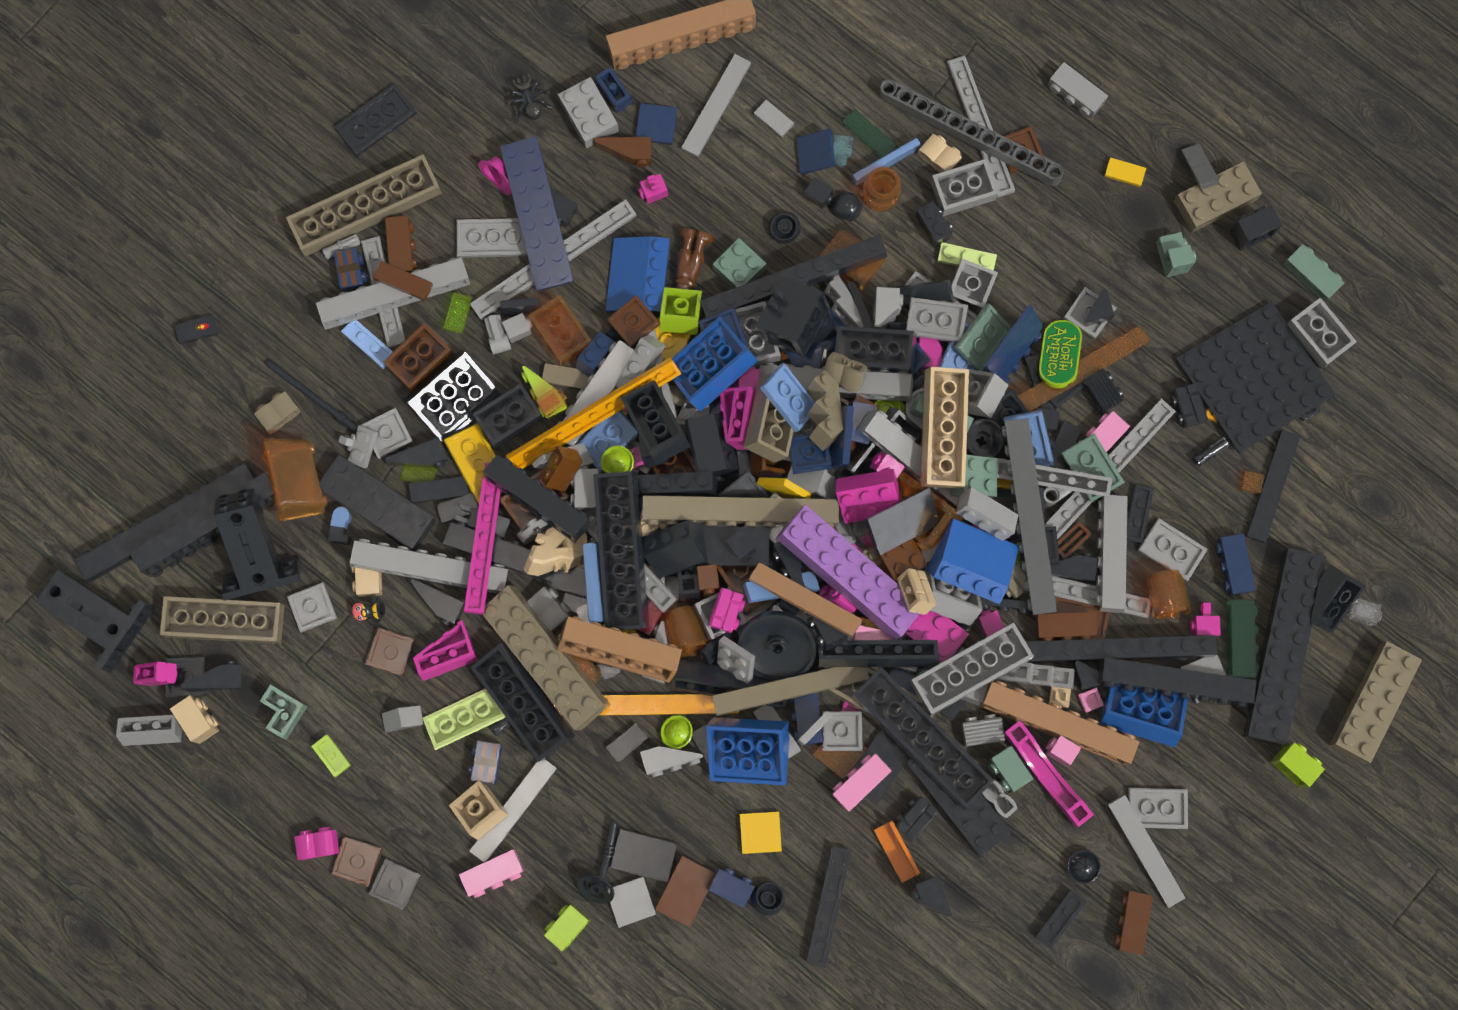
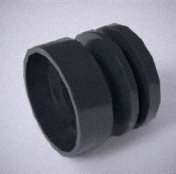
(988, 434)

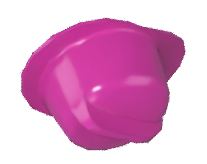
(496, 172)

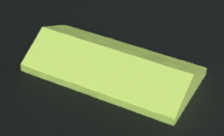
(462, 718)

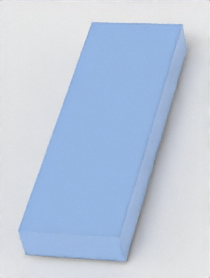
(367, 342)

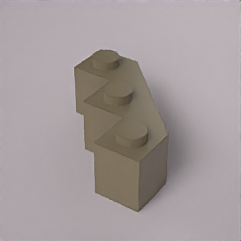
(826, 410)

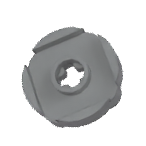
(534, 527)

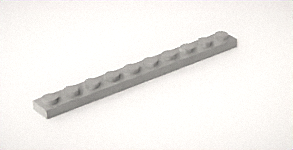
(574, 246)
(1120, 457)

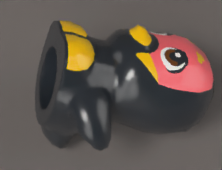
(366, 610)

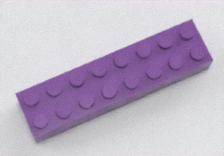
(847, 571)

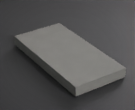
(490, 238)

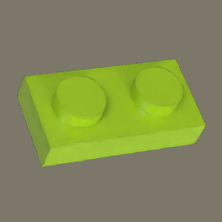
(331, 755)

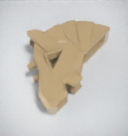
(555, 553)

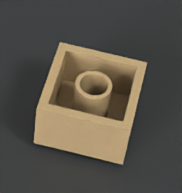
(195, 719)
(478, 810)

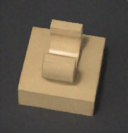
(1060, 696)

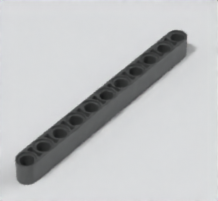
(975, 140)

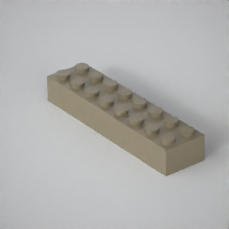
(363, 205)
(537, 651)

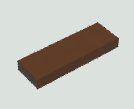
(403, 281)

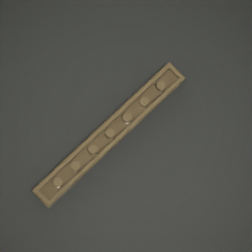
(576, 379)
(788, 688)

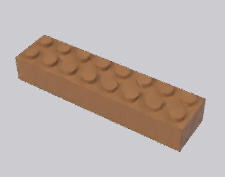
(680, 32)
(1056, 722)

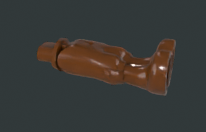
(690, 264)

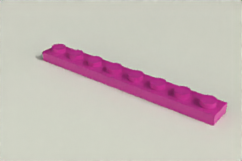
(482, 548)

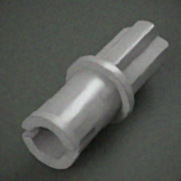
(345, 244)

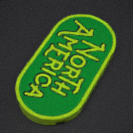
(1060, 354)

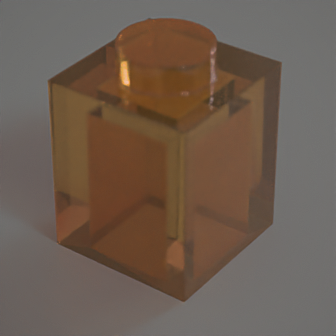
(552, 401)

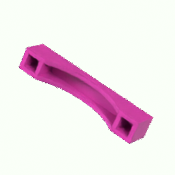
(1047, 775)

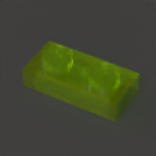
(457, 313)

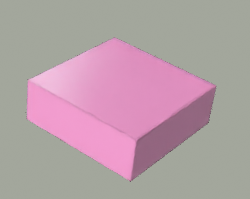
(1090, 700)

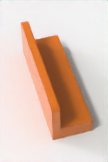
(896, 851)

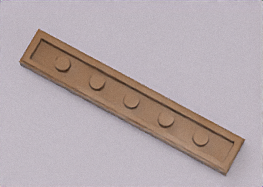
(805, 600)

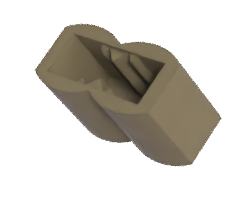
(845, 371)
(277, 412)

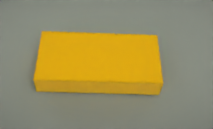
(1125, 172)

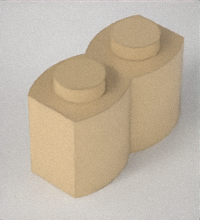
(939, 154)

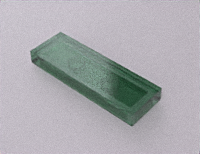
(869, 134)

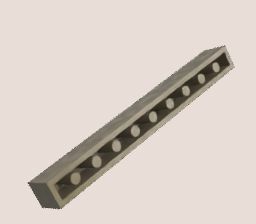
(733, 510)

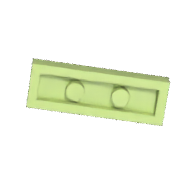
(952, 255)

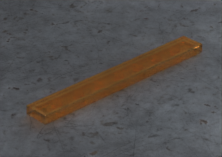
(1088, 365)

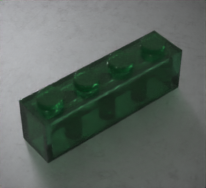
(1241, 639)

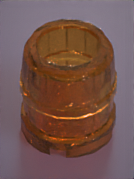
(885, 179)
(1168, 594)
(685, 630)

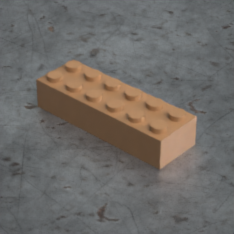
(619, 649)

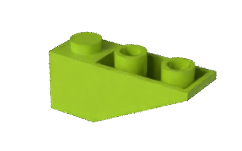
(539, 388)

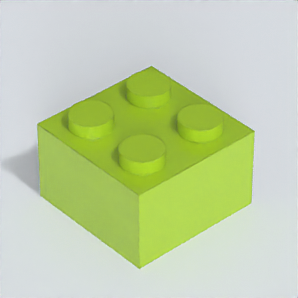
(680, 310)
(1298, 765)
(567, 927)

